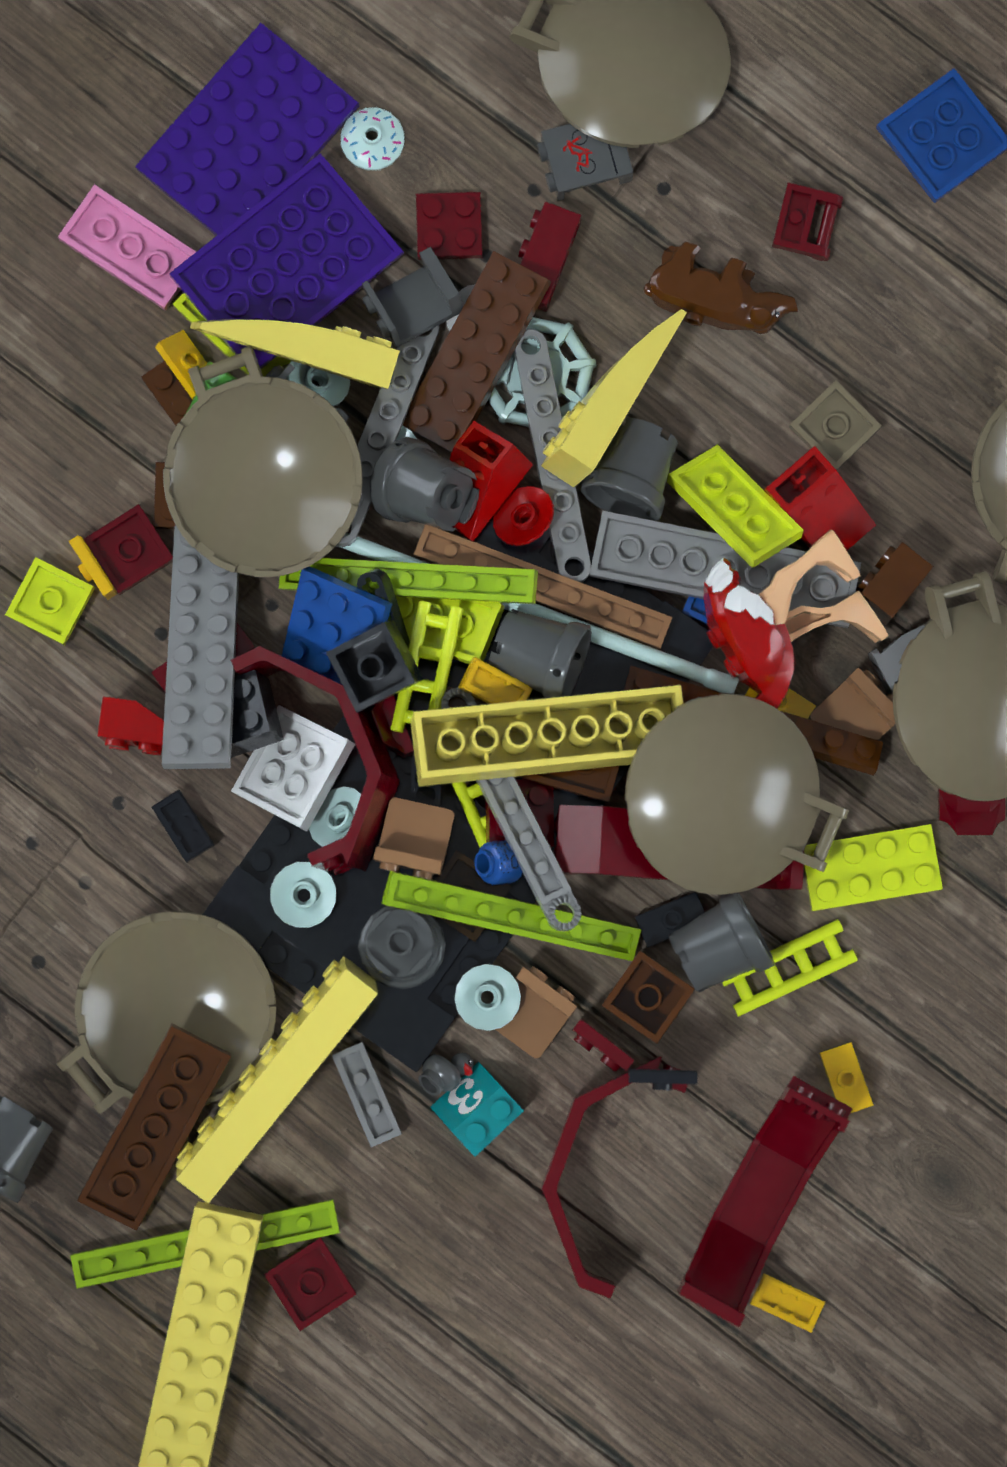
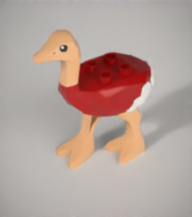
(760, 629)

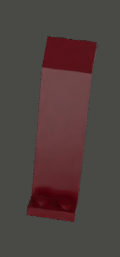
(602, 844)

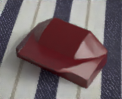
(394, 741)
(970, 816)

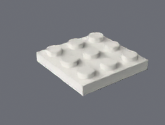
(296, 772)

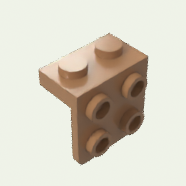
(858, 707)
(414, 838)
(540, 1013)

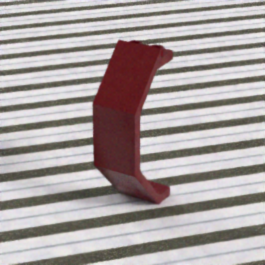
(382, 780)
(550, 1183)
(761, 1199)

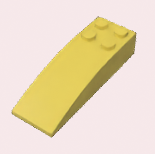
(325, 349)
(596, 419)

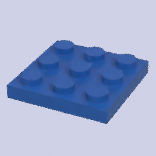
(943, 135)
(326, 616)

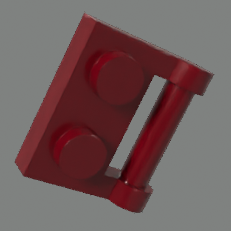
(796, 220)

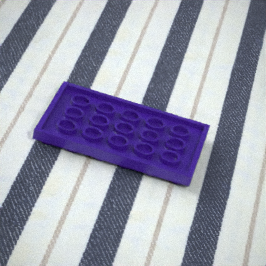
(246, 131)
(289, 255)

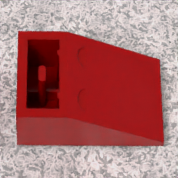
(498, 471)
(820, 501)
(130, 724)

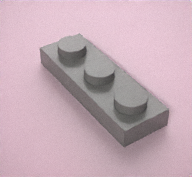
(366, 1094)

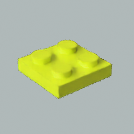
(50, 601)

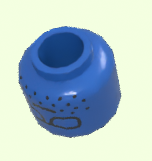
(497, 863)

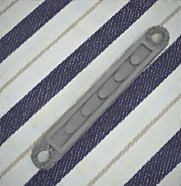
(389, 415)
(543, 420)
(526, 840)

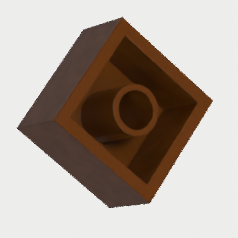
(896, 580)
(648, 997)

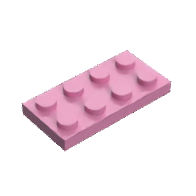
(126, 246)

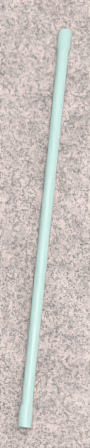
(708, 677)

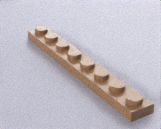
(552, 588)

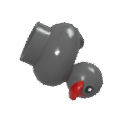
(444, 1075)

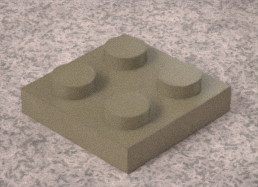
(835, 425)

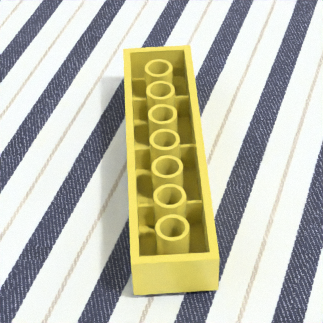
(536, 735)
(275, 1078)
(201, 1337)

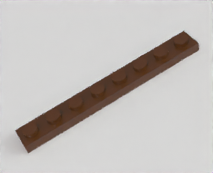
(824, 740)

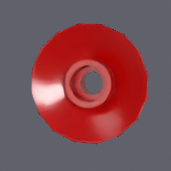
(522, 505)

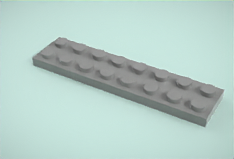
(681, 558)
(199, 662)

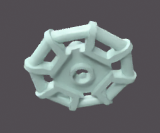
(560, 368)

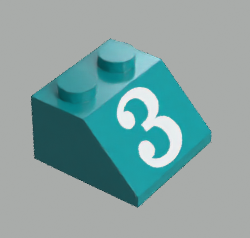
(477, 1109)

